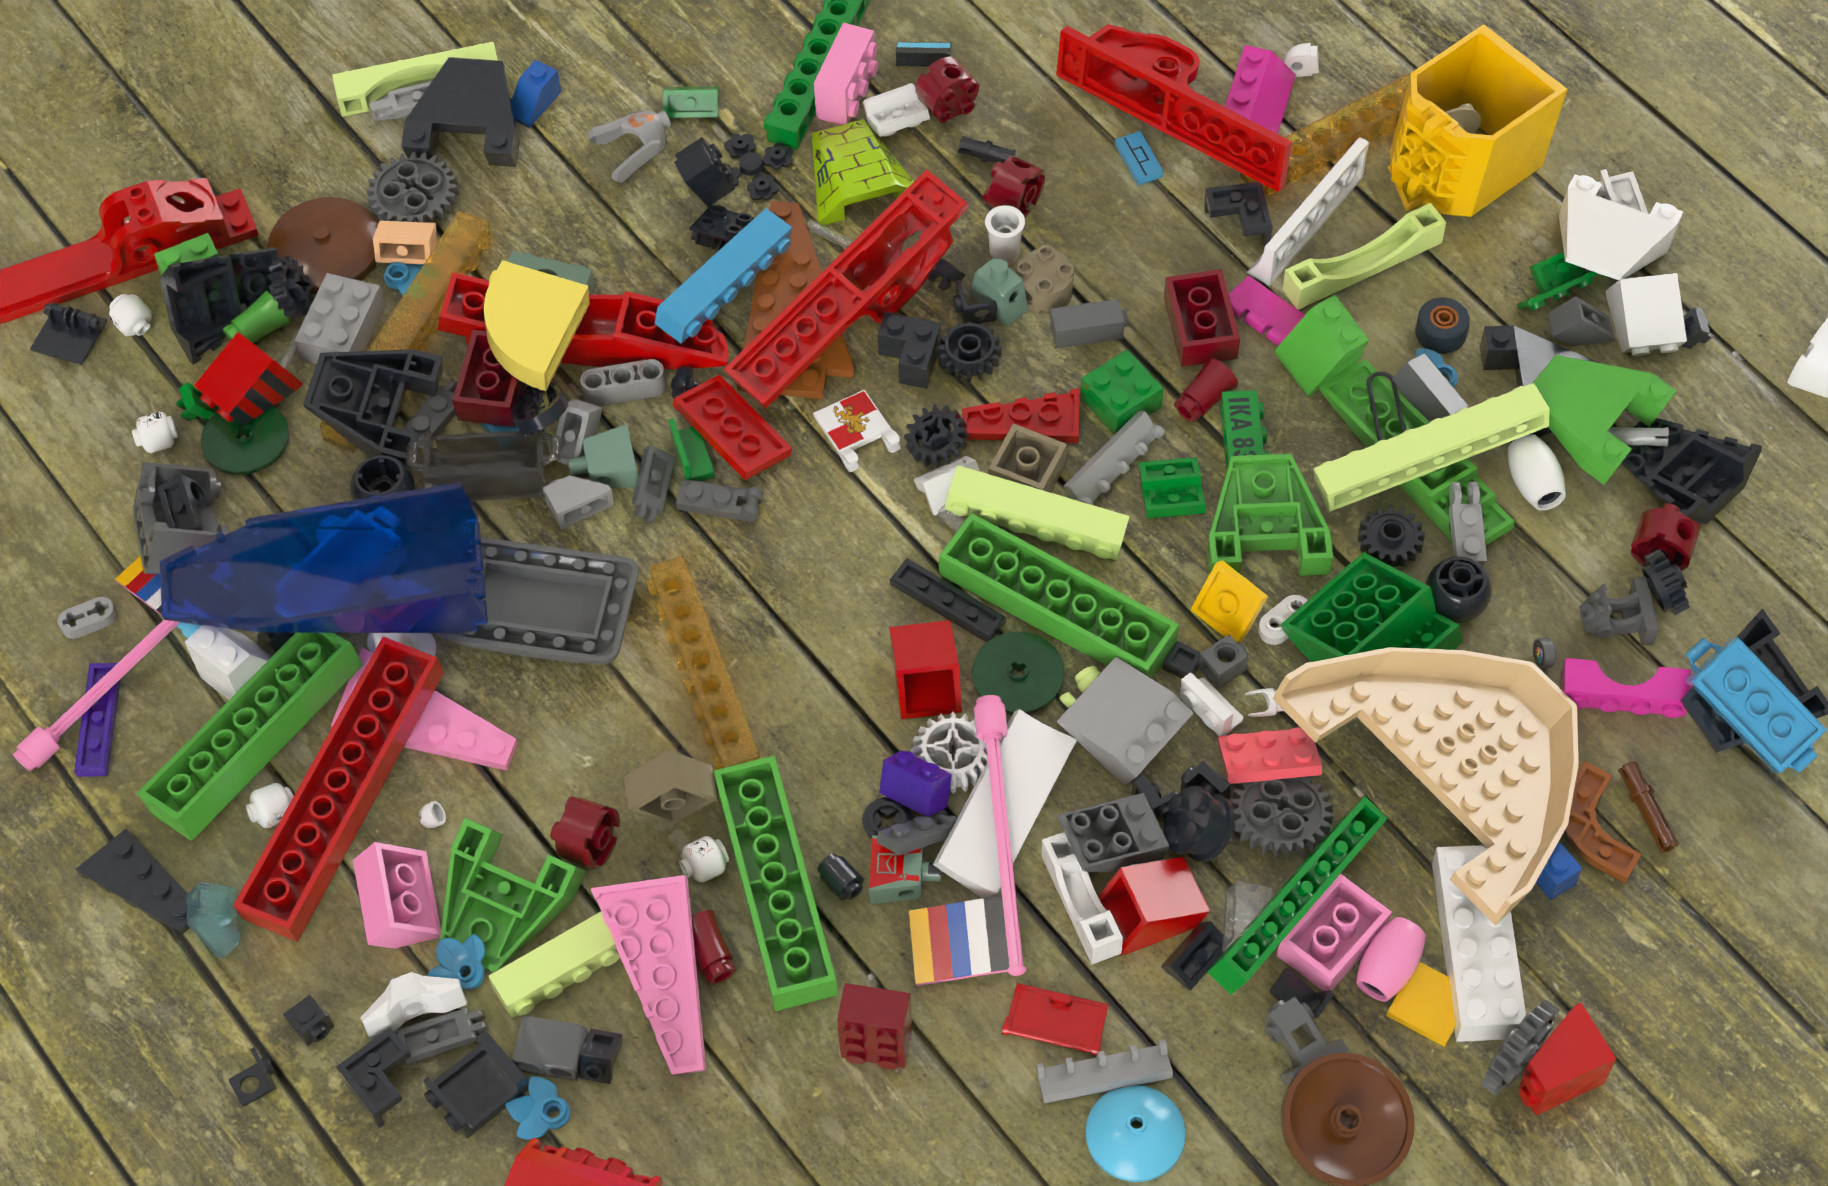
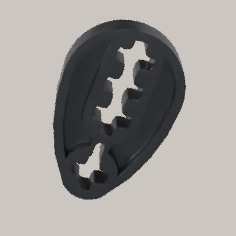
(527, 408)

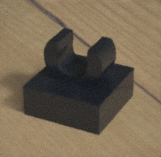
(947, 272)
(1696, 328)

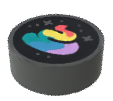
(1544, 653)

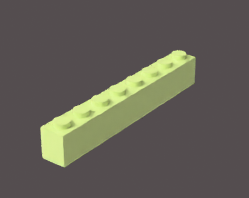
(1431, 446)

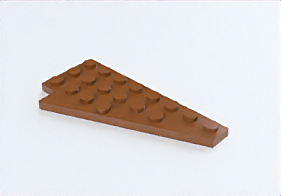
(778, 287)

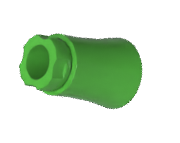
(258, 319)

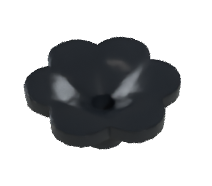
(683, 381)

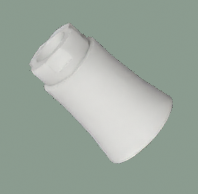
(1004, 232)

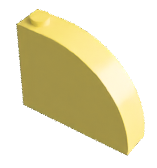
(532, 320)

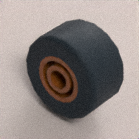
(1442, 325)

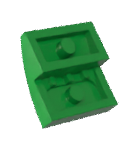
(1171, 487)

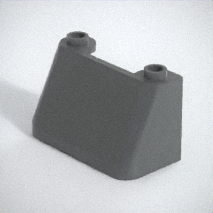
(153, 533)

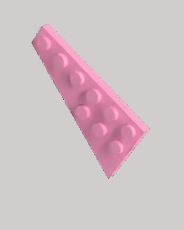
(450, 730)
(657, 949)

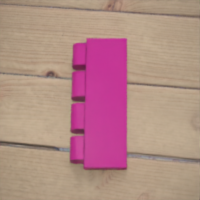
(1264, 310)

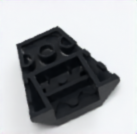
(210, 293)
(1694, 470)
(1759, 638)

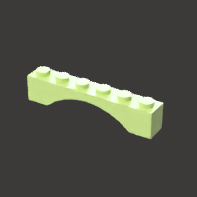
(361, 86)
(1322, 277)

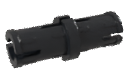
(984, 150)

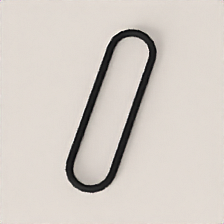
(1395, 391)

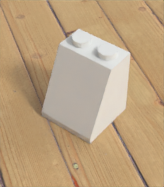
(1647, 314)
(225, 658)

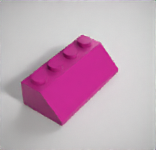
(1261, 88)

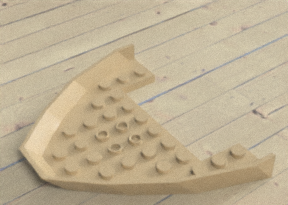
(1476, 732)

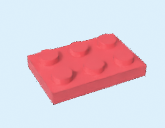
(1269, 756)

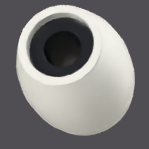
(1536, 472)

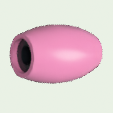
(1391, 959)

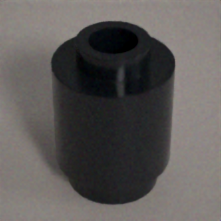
(840, 877)

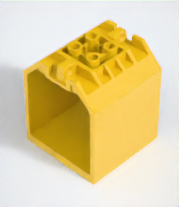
(1516, 109)

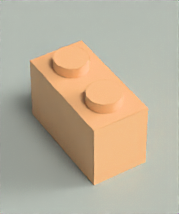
(404, 242)

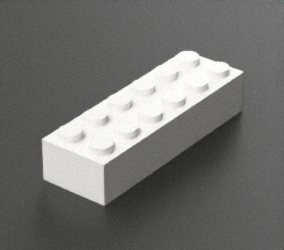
(1477, 956)

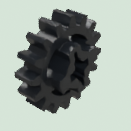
(290, 287)
(936, 435)

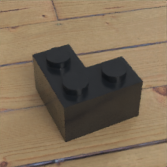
(704, 171)
(914, 343)

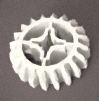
(952, 729)

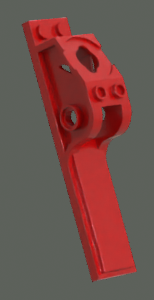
(1162, 73)
(112, 253)
(836, 296)

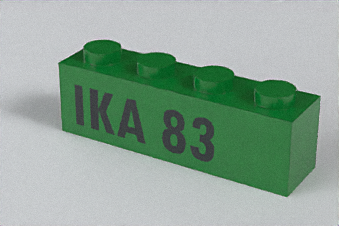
(1242, 424)

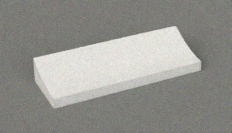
(1311, 214)
(1030, 764)

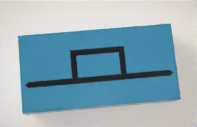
(1139, 158)

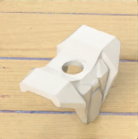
(410, 997)

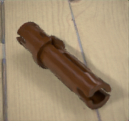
(1643, 796)

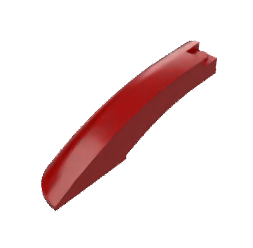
(610, 333)

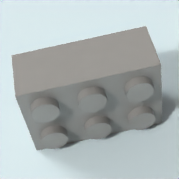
(340, 318)

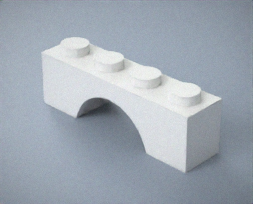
(1090, 919)

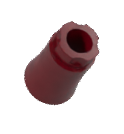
(1205, 390)
(710, 948)

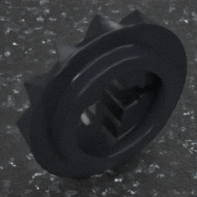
(885, 808)

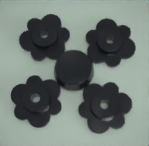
(753, 164)

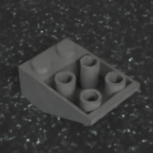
(1114, 834)

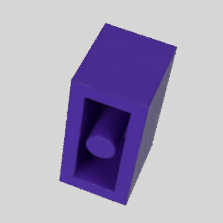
(915, 783)

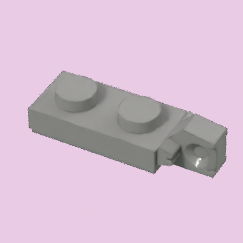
(398, 102)

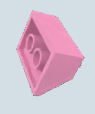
(396, 896)

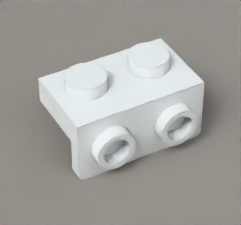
(895, 110)
(1622, 190)
(1209, 705)

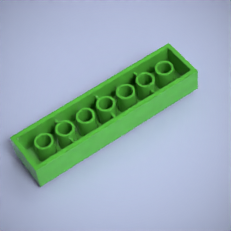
(1056, 597)
(249, 731)
(775, 883)

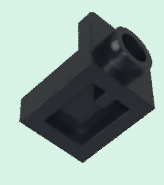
(1206, 778)
(1158, 805)
(309, 1021)
(599, 1055)

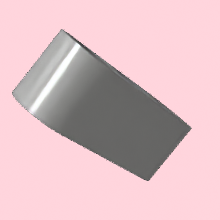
(610, 383)

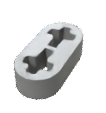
(87, 617)

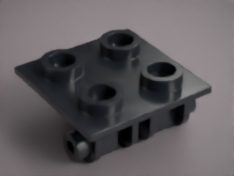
(718, 226)
(68, 333)

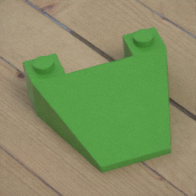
(1589, 399)
(1268, 509)
(497, 903)

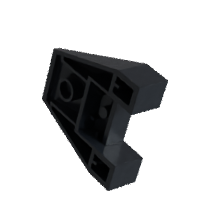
(468, 99)
(1520, 350)
(364, 393)

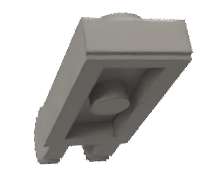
(1467, 523)

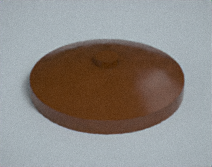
(327, 238)
(1347, 1120)

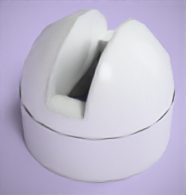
(432, 815)

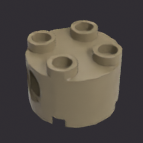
(1046, 279)

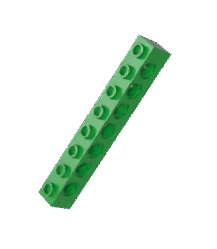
(795, 105)
(1297, 896)

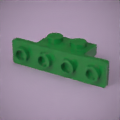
(1553, 278)

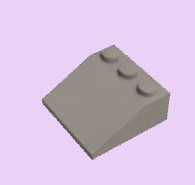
(1124, 719)

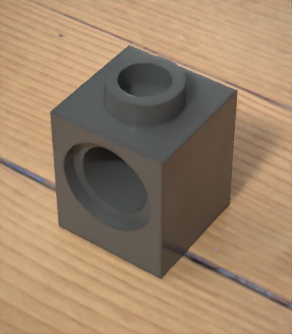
(1220, 672)

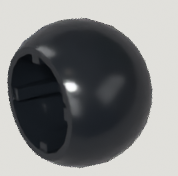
(378, 477)
(1454, 598)

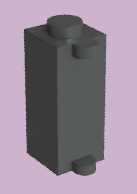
(1087, 323)
(1428, 389)

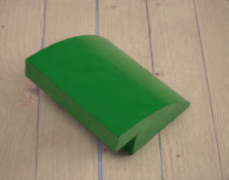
(1370, 610)

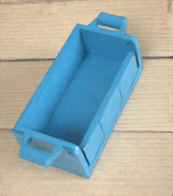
(1755, 704)

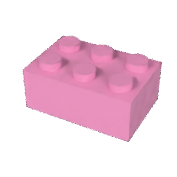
(845, 74)
(1333, 934)

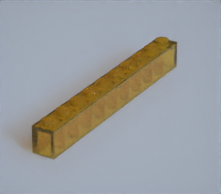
(421, 305)

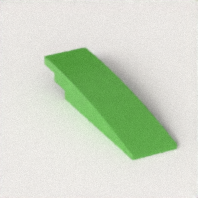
(1430, 492)

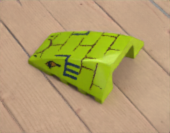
(852, 168)

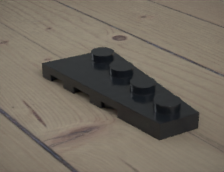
(139, 880)

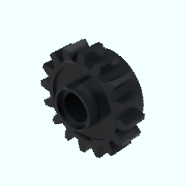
(969, 351)
(1405, 533)
(1665, 582)

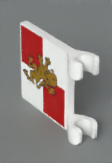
(854, 424)

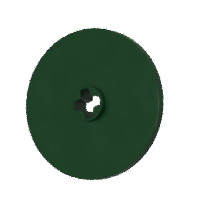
(241, 456)
(1024, 652)

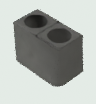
(549, 1047)

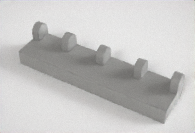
(1113, 458)
(1104, 1072)

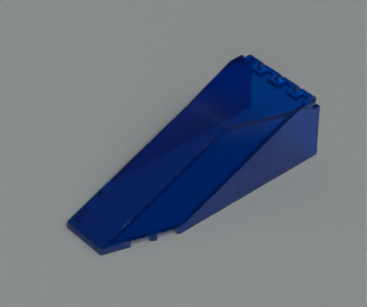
(339, 569)

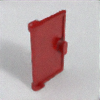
(1071, 1026)

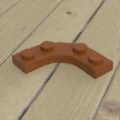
(1585, 832)

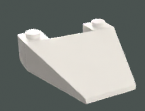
(1611, 235)

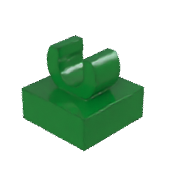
(193, 404)

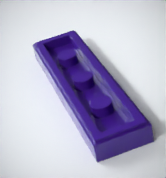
(97, 727)

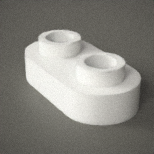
(1278, 615)

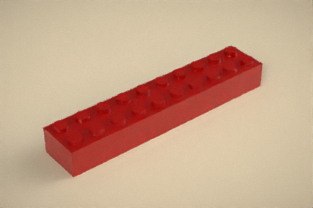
(339, 789)

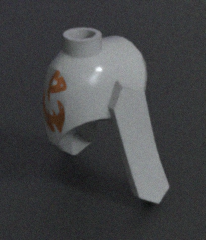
(647, 126)

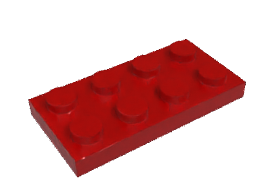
(732, 427)

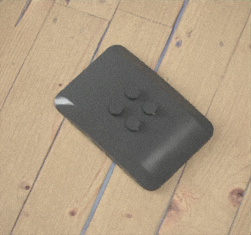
(553, 602)

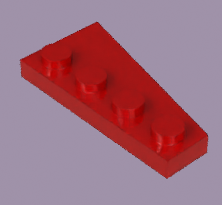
(1051, 416)

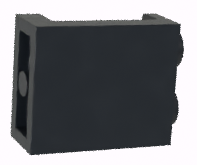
(476, 1087)

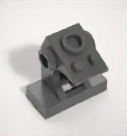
(1635, 609)
(1285, 1018)

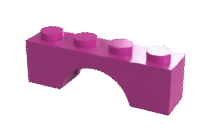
(1591, 688)

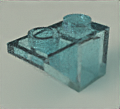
(214, 917)

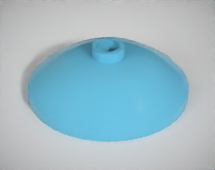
(1133, 1152)

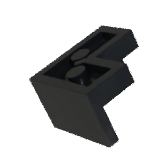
(1247, 202)
(366, 1073)

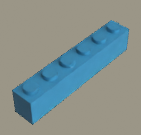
(723, 276)

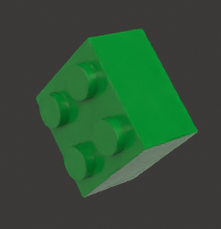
(1120, 391)

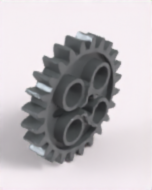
(412, 190)
(1282, 813)
(1520, 1047)

